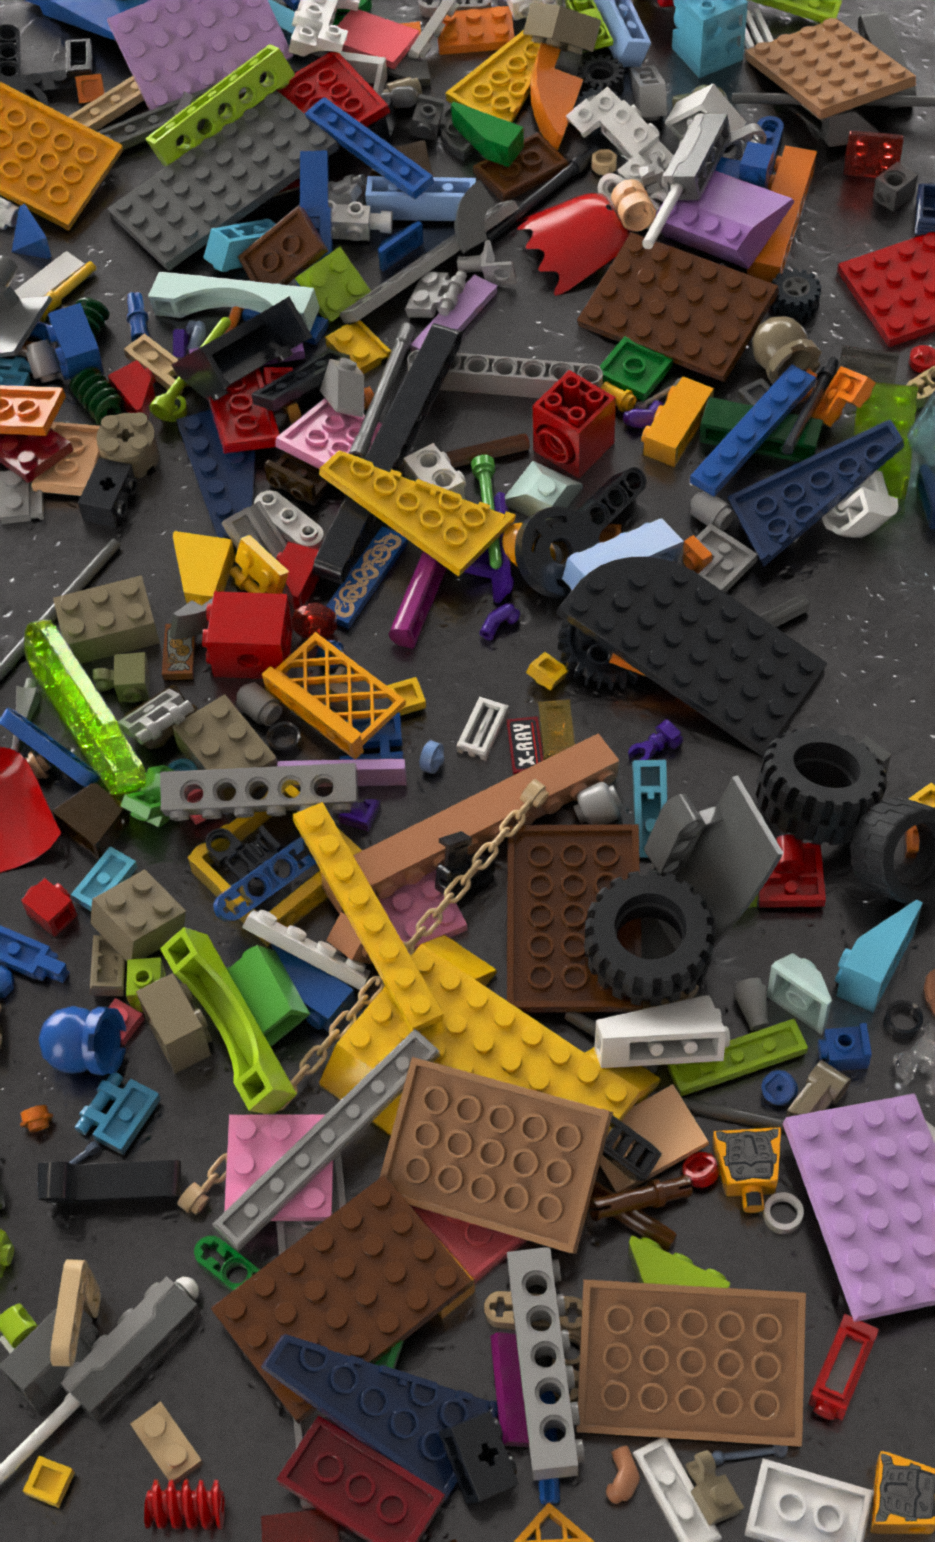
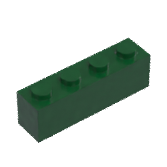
(723, 415)

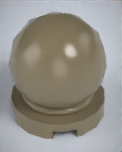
(781, 343)

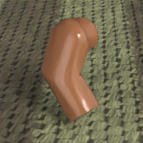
(626, 1478)

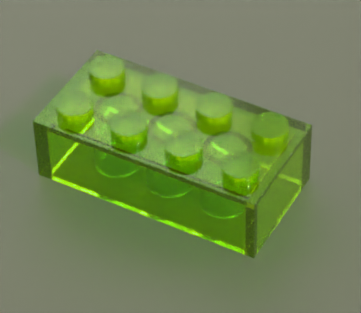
(899, 405)

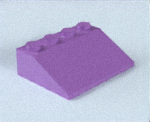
(728, 220)

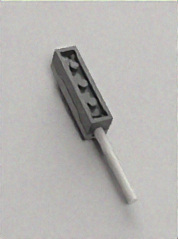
(691, 166)
(118, 1359)

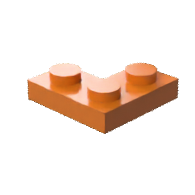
(844, 388)

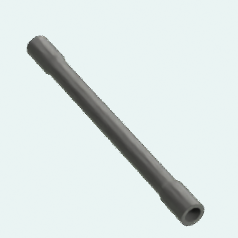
(401, 344)

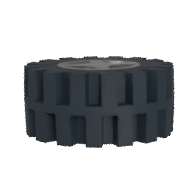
(797, 294)

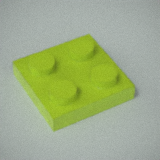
(335, 284)

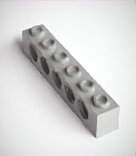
(178, 784)
(547, 1457)

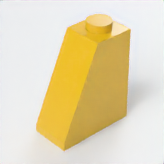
(203, 564)

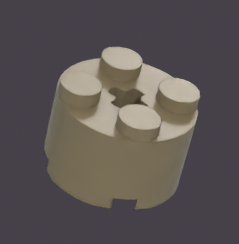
(129, 440)

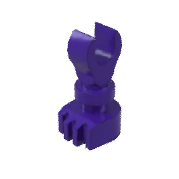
(666, 733)

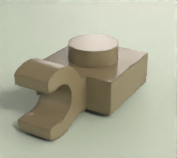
(712, 1493)

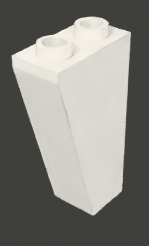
(663, 1035)

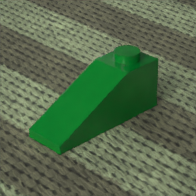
(489, 135)

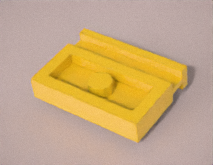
(360, 344)

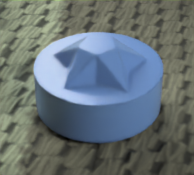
(431, 757)

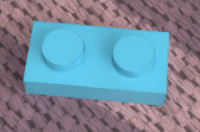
(108, 872)

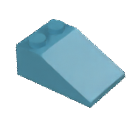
(875, 957)

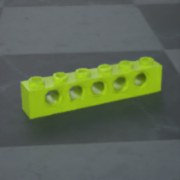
(226, 91)

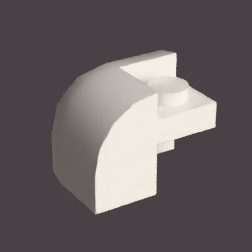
(862, 509)

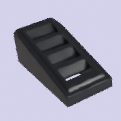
(79, 57)
(641, 1157)

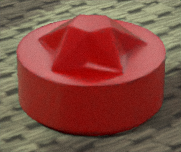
(922, 358)
(701, 1169)

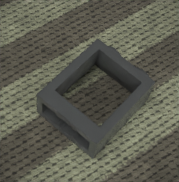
(30, 1366)

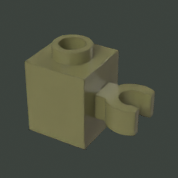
(128, 678)

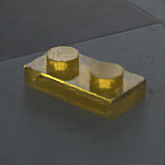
(555, 727)

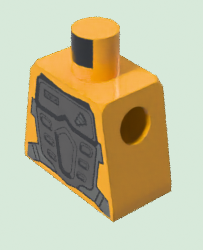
(748, 1164)
(903, 1496)

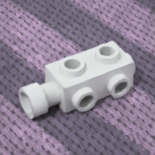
(358, 225)

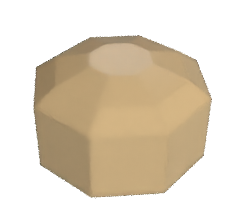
(604, 161)

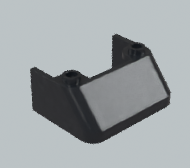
(243, 350)

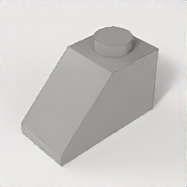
(344, 387)

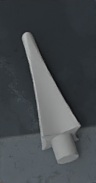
(26, 704)

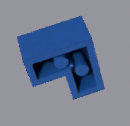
(754, 166)
(75, 341)

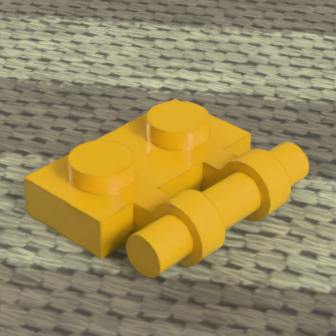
(257, 565)

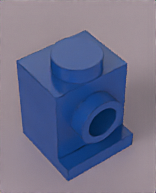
(843, 1058)

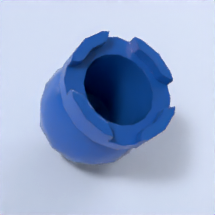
(83, 1040)

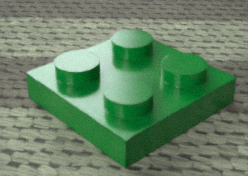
(635, 368)

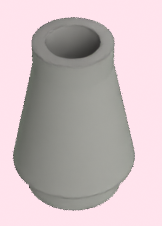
(753, 1002)

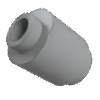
(43, 361)
(711, 510)
(258, 704)

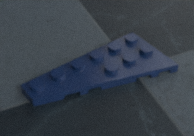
(223, 479)
(794, 499)
(378, 1405)

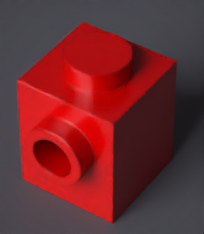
(49, 906)

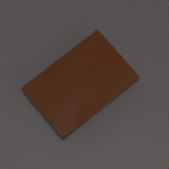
(531, 167)
(284, 250)

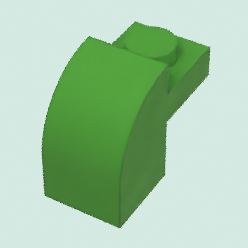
(147, 803)

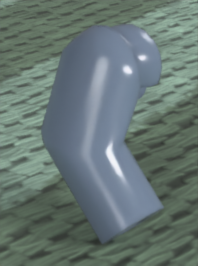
(198, 334)

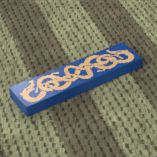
(366, 576)

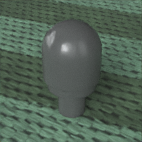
(403, 96)

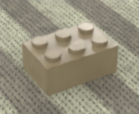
(106, 620)
(222, 740)

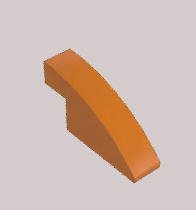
(552, 94)

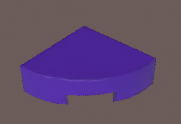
(180, 343)
(362, 816)

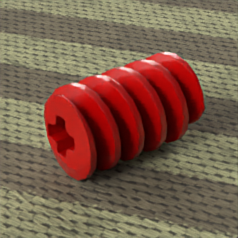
(185, 1505)

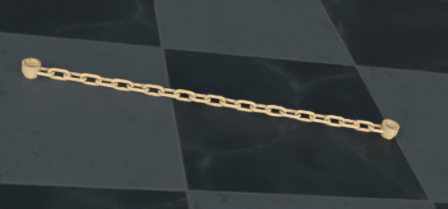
(534, 795)

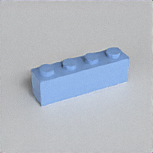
(626, 30)
(434, 204)
(649, 540)

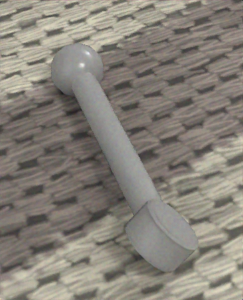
(643, 404)

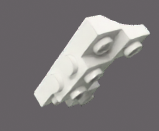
(315, 26)
(623, 128)

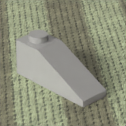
(649, 92)

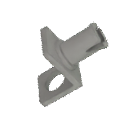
(485, 264)

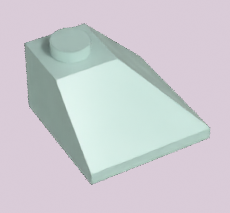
(541, 489)
(800, 990)

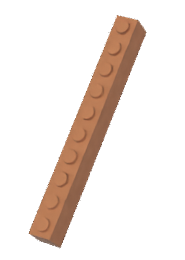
(417, 850)

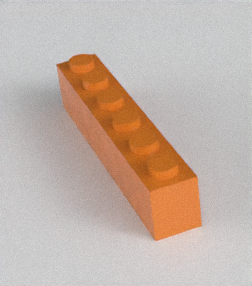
(792, 179)

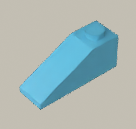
(230, 241)
(648, 796)

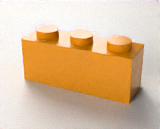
(676, 421)

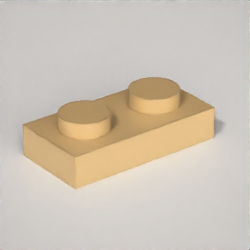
(166, 1443)

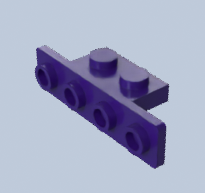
(501, 578)

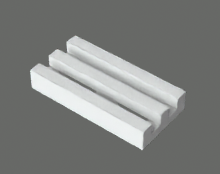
(757, 16)
(474, 748)

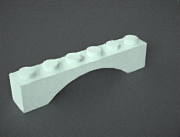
(184, 294)

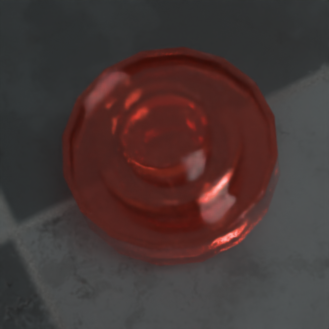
(314, 618)

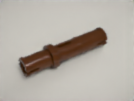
(652, 1194)

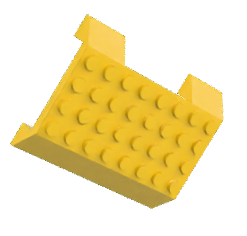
(481, 1037)

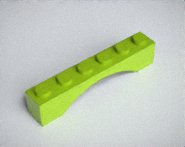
(254, 1064)

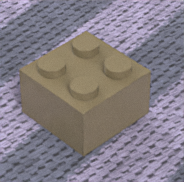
(561, 28)
(137, 916)
(175, 1022)

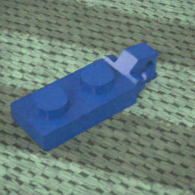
(30, 957)

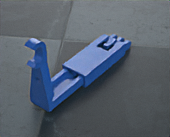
(315, 195)

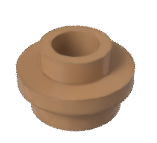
(39, 765)

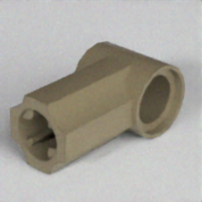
(822, 1088)

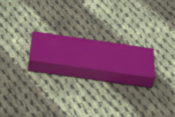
(509, 1389)

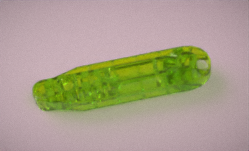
(82, 709)

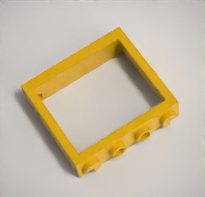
(292, 907)

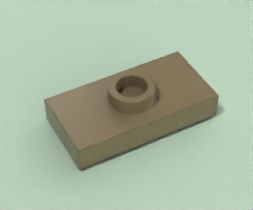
(106, 969)

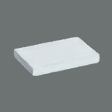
(806, 1507)

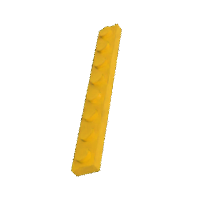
(368, 918)

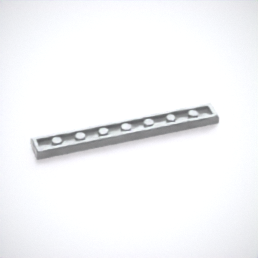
(420, 267)
(322, 1143)

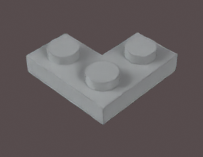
(729, 558)

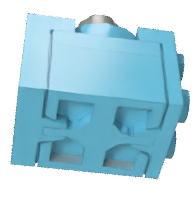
(709, 33)

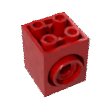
(574, 423)
(247, 633)

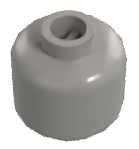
(598, 804)

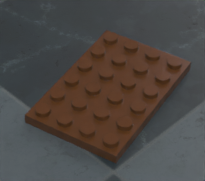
(679, 306)
(549, 893)
(346, 1285)

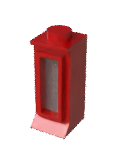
(842, 1368)

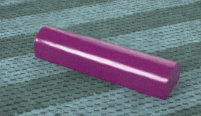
(417, 601)

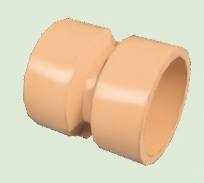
(633, 205)

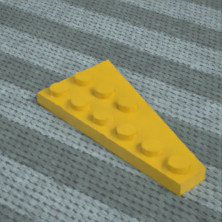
(500, 82)
(423, 513)

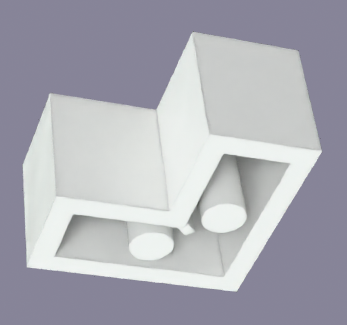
(702, 102)

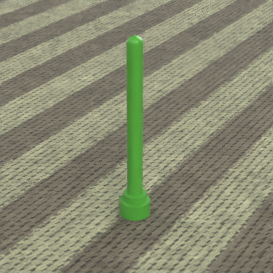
(483, 469)

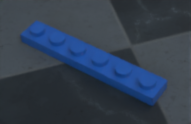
(370, 148)
(752, 430)

